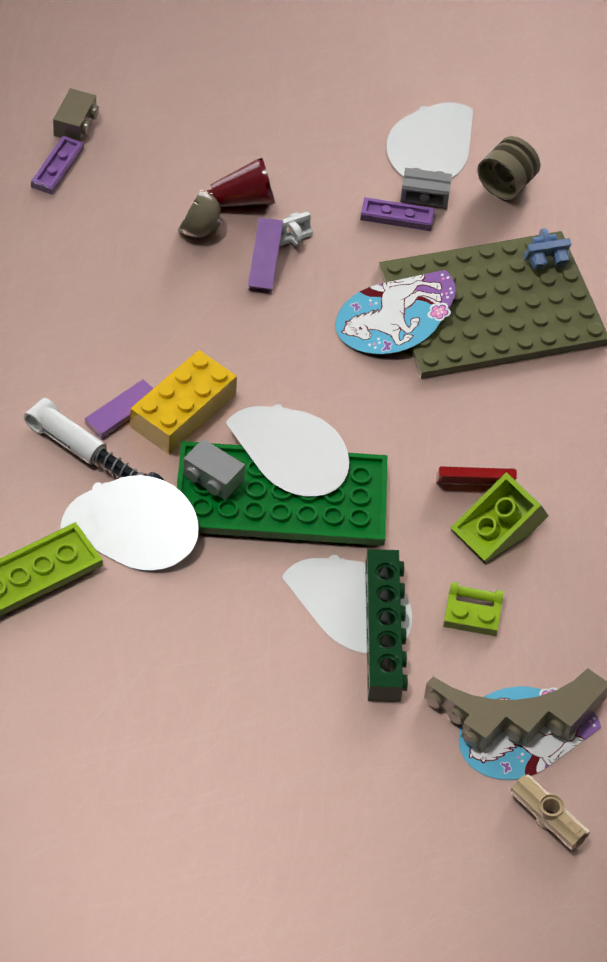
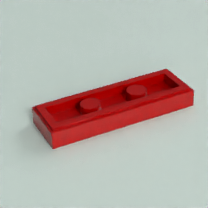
(472, 475)

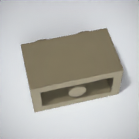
(75, 115)

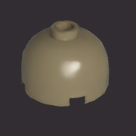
(201, 216)

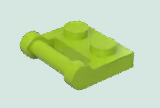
(473, 616)

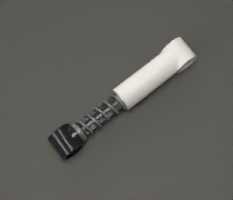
(46, 418)

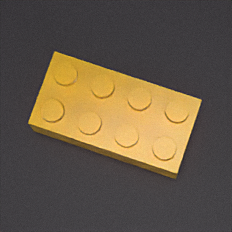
(183, 401)

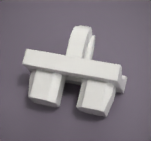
(299, 225)

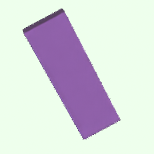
(57, 165)
(397, 214)
(265, 254)
(117, 410)

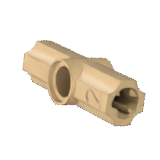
(561, 823)

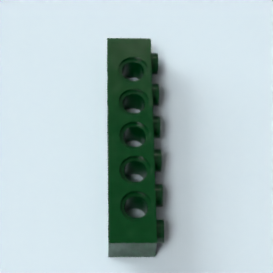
(381, 684)

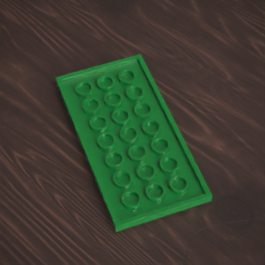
(261, 509)

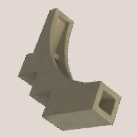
(520, 719)

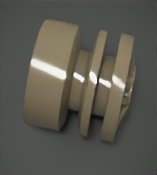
(509, 167)

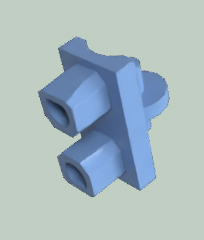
(545, 246)

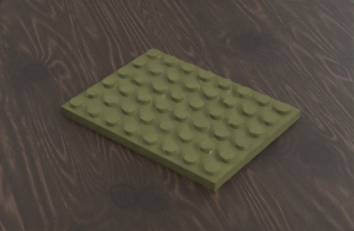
(502, 307)

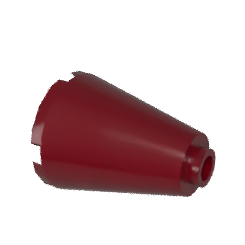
(244, 187)

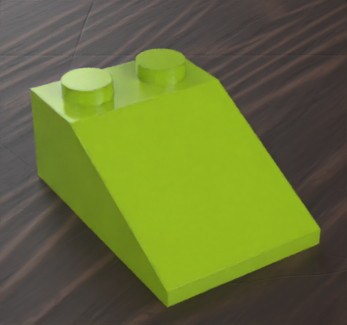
(499, 518)

